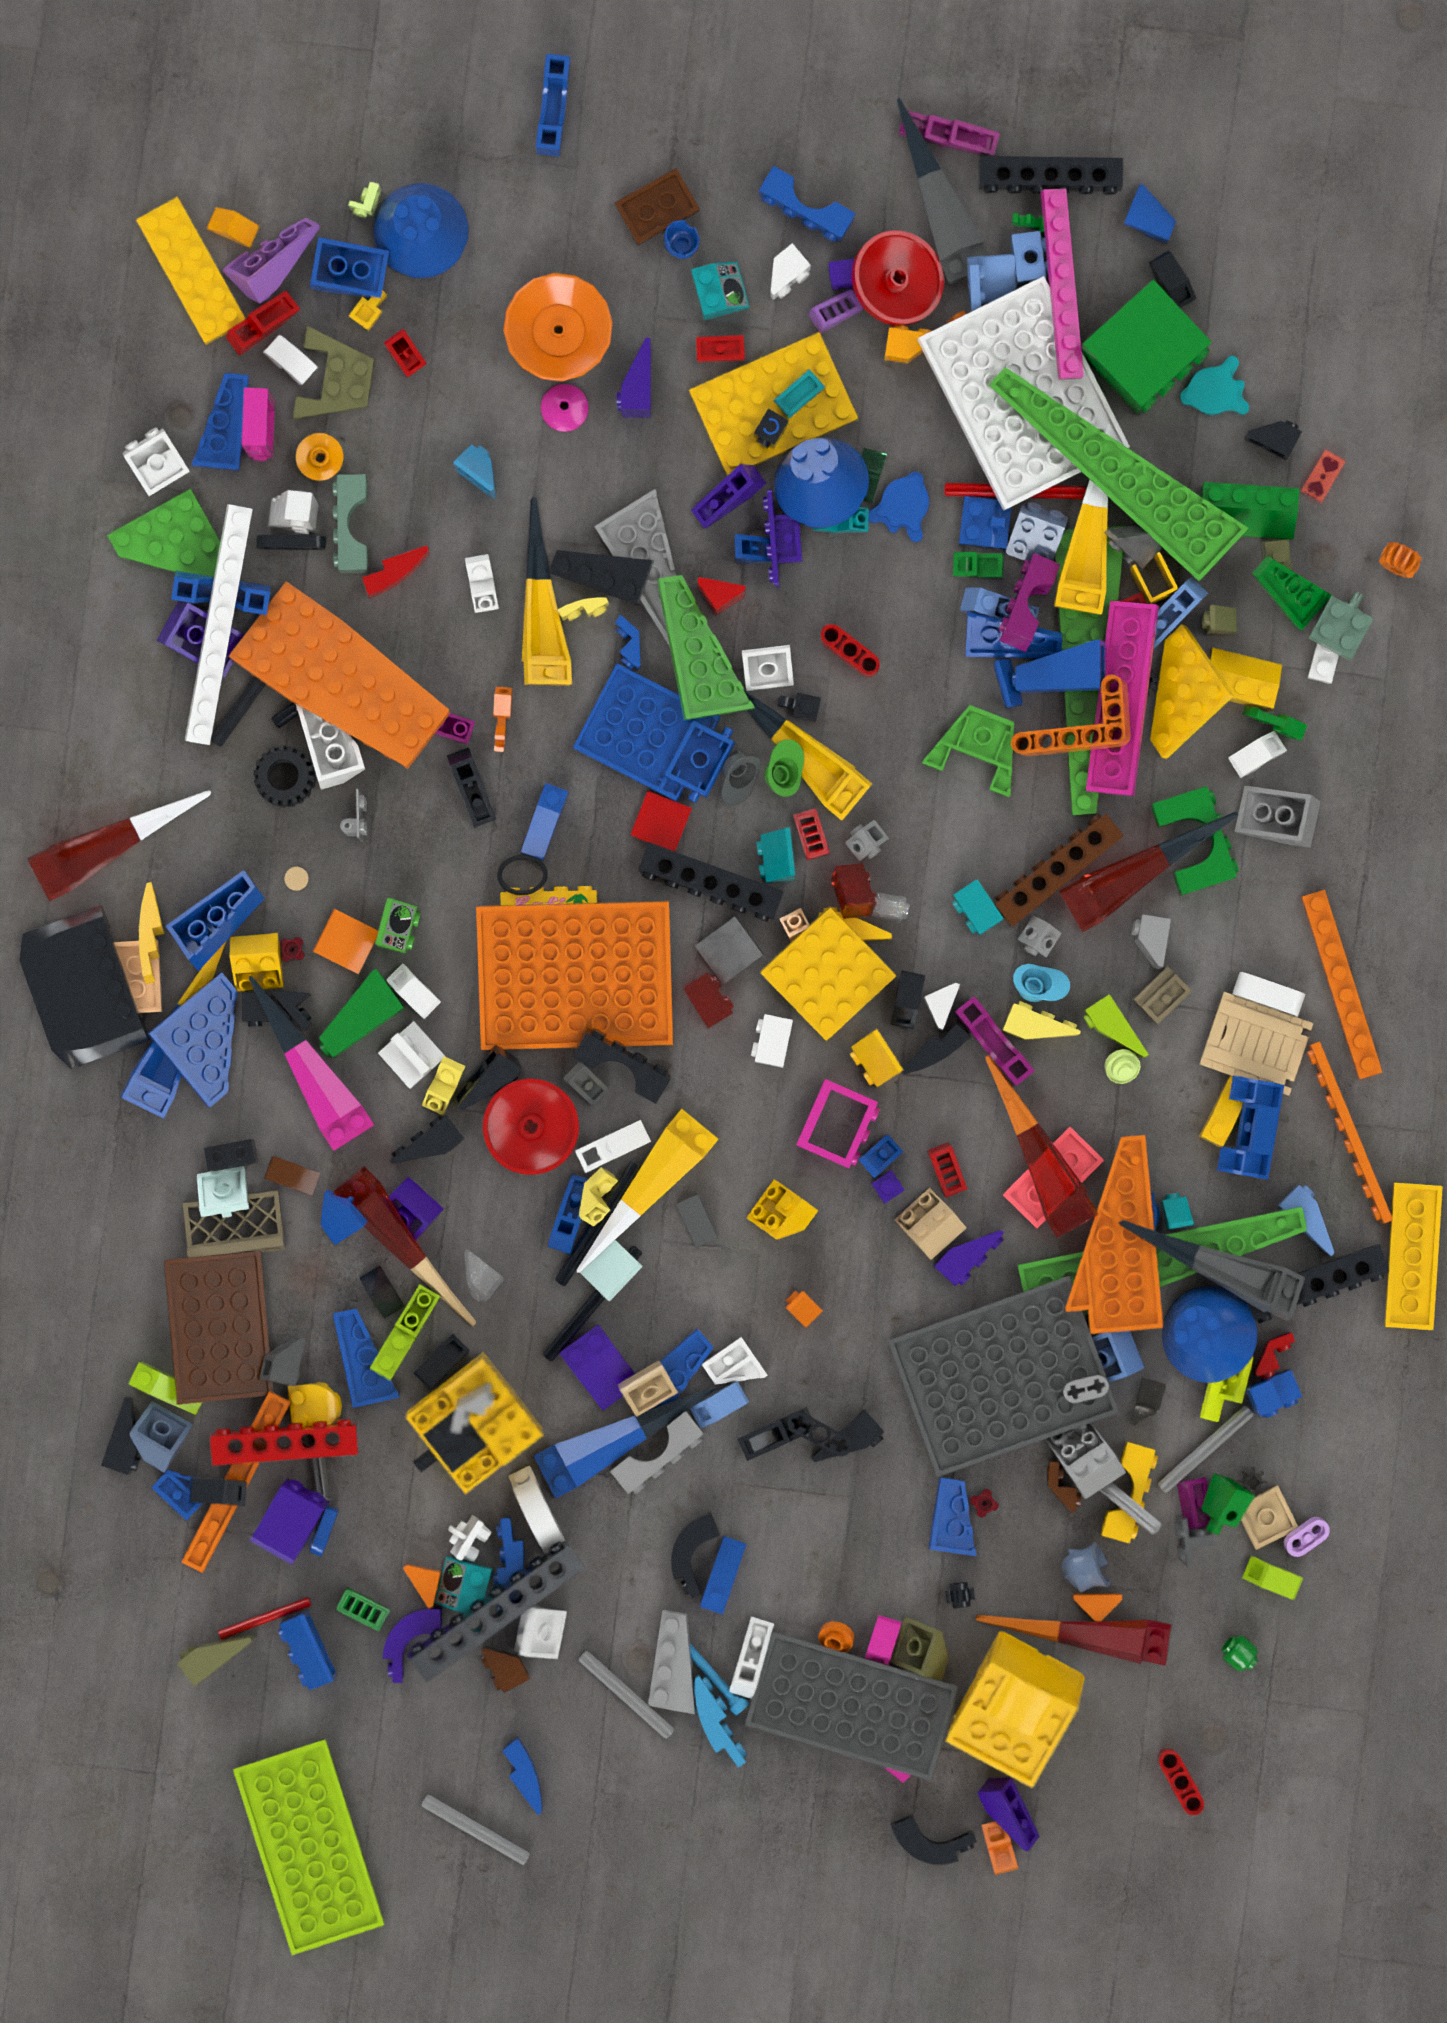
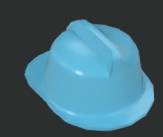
(1040, 983)

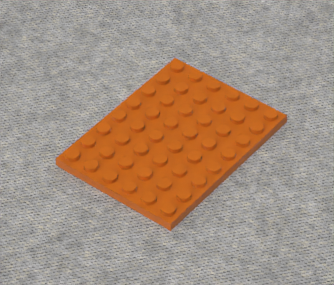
(572, 969)

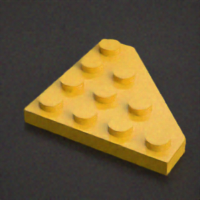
(1187, 692)

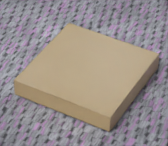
(1268, 1518)

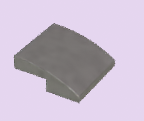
(729, 950)

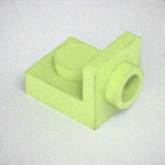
(370, 198)

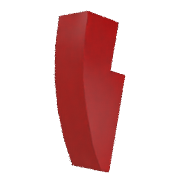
(262, 323)
(396, 571)

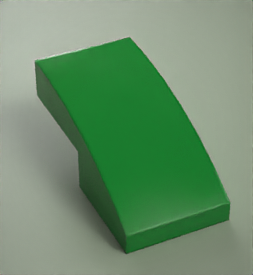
(978, 565)

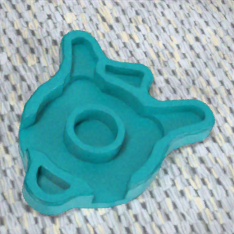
(1216, 391)

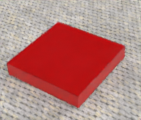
(661, 821)

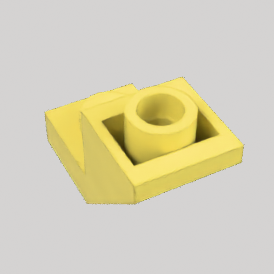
(443, 1086)
(592, 1205)

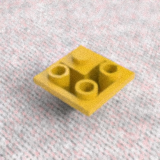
(781, 1212)

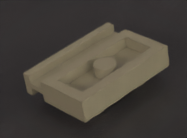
(1162, 995)

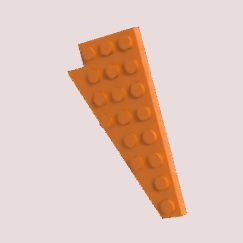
(1118, 1268)

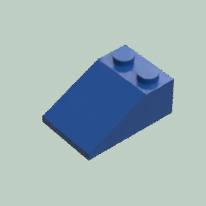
(348, 268)

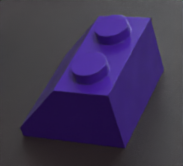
(415, 1207)

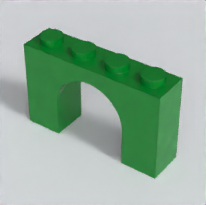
(1199, 807)

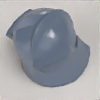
(1084, 1566)

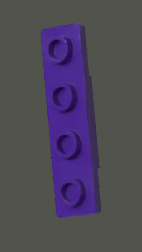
(784, 539)

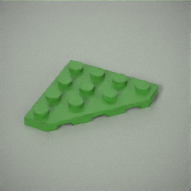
(171, 538)

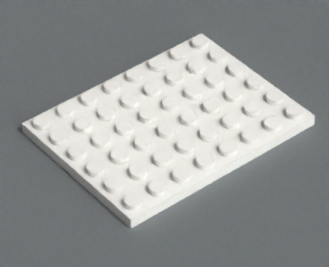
(1019, 336)

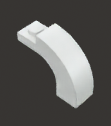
(536, 1508)

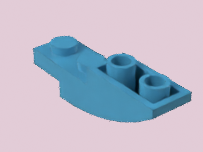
(711, 1712)

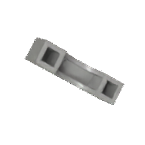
(633, 1472)

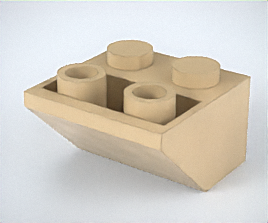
(930, 1223)

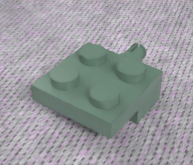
(1341, 626)

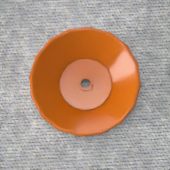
(553, 303)

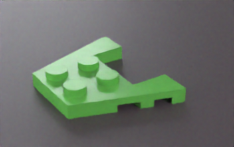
(982, 737)

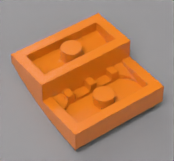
(346, 941)

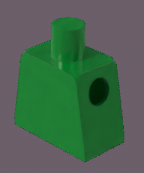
(1225, 1503)

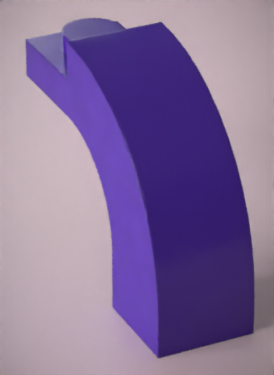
(414, 1624)

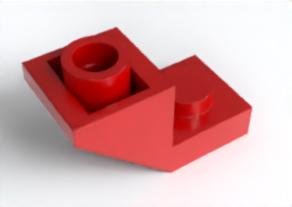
(1267, 1361)

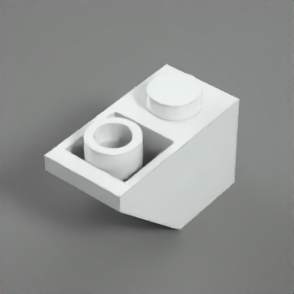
(787, 269)

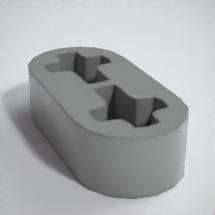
(1087, 1394)

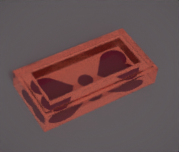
(1323, 476)

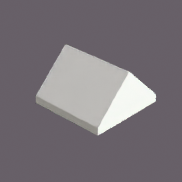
(767, 667)

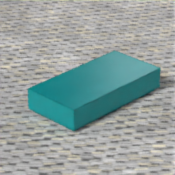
(799, 394)

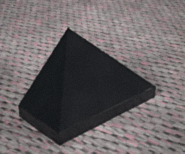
(381, 1292)

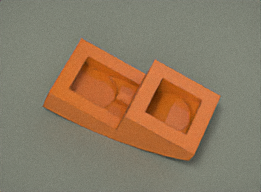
(999, 1848)

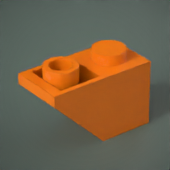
(802, 1307)

